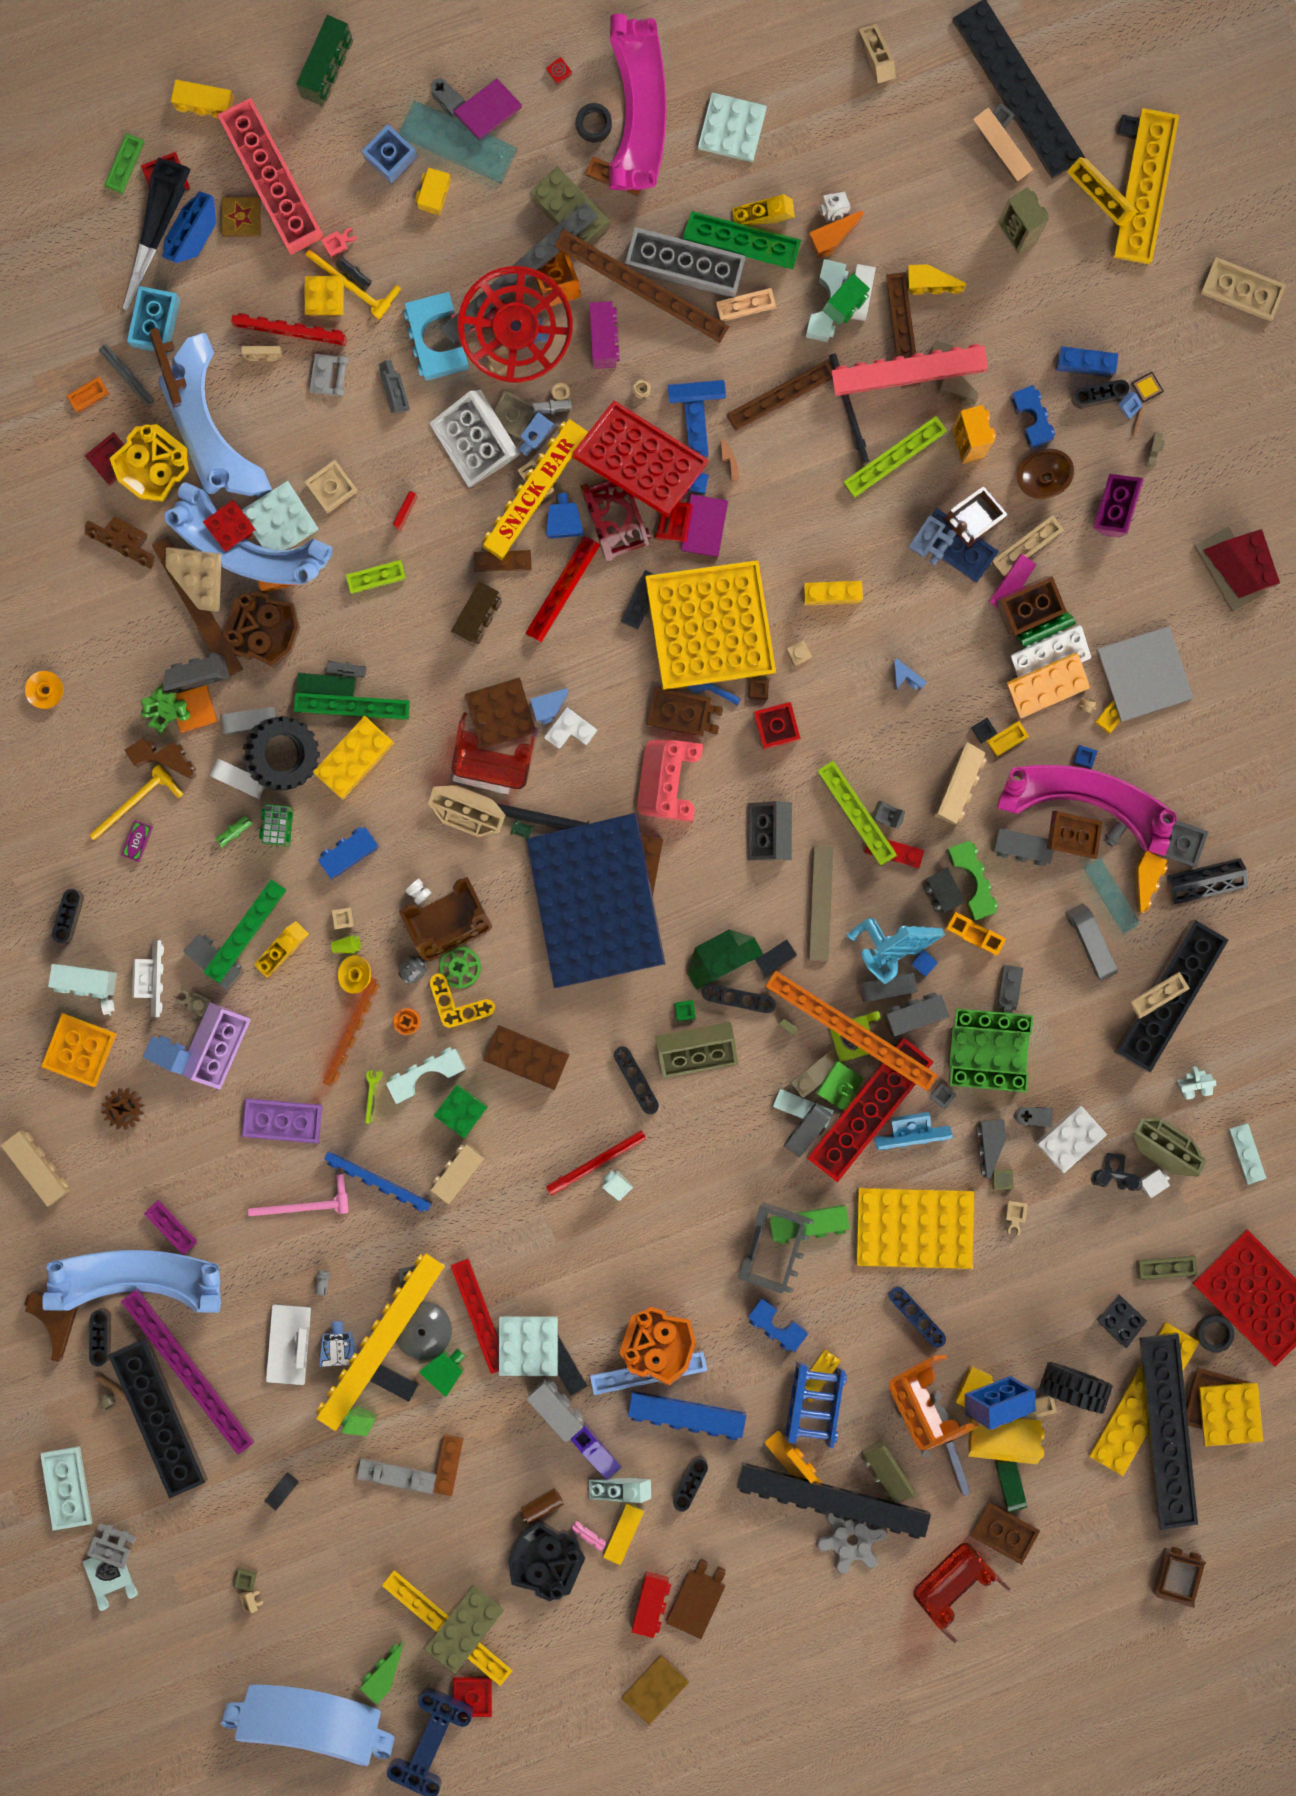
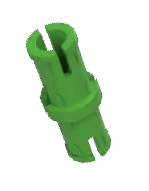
(233, 831)

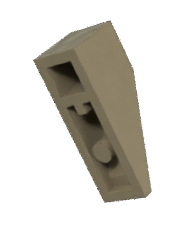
(815, 1074)

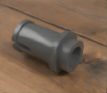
(1115, 833)

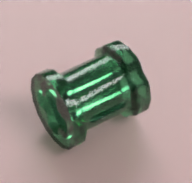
(521, 829)

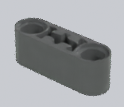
(898, 986)
(807, 1130)

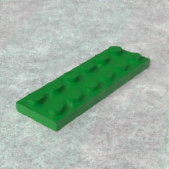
(742, 240)

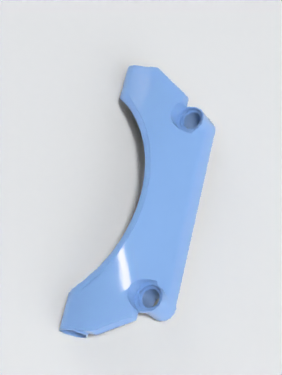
(208, 450)

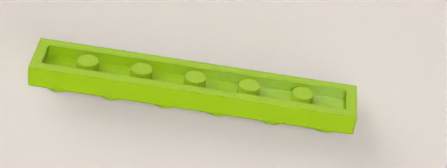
(895, 457)
(856, 813)

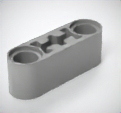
(245, 720)

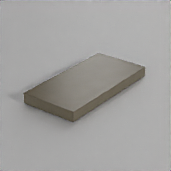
(1229, 596)

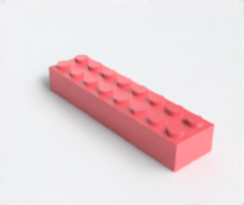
(270, 176)

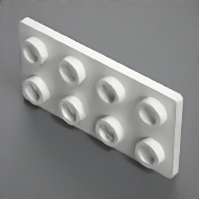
(1050, 650)
(288, 1344)

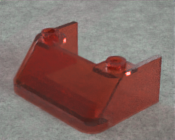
(488, 765)
(950, 1581)

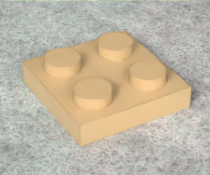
(331, 486)

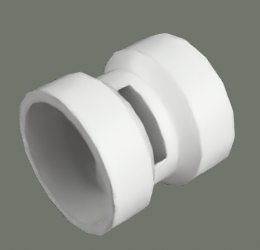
(418, 891)

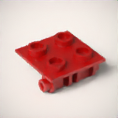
(229, 525)

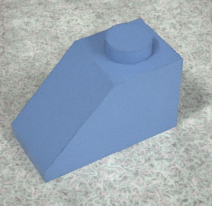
(548, 705)

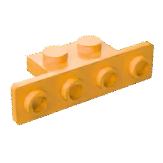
(791, 1458)

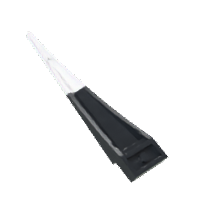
(163, 198)

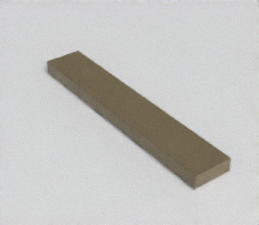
(821, 903)

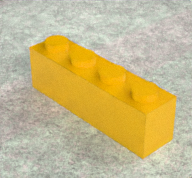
(1102, 191)

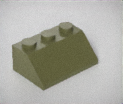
(888, 1472)

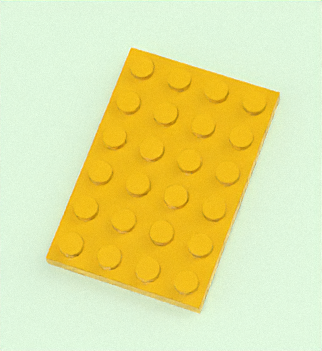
(915, 1228)

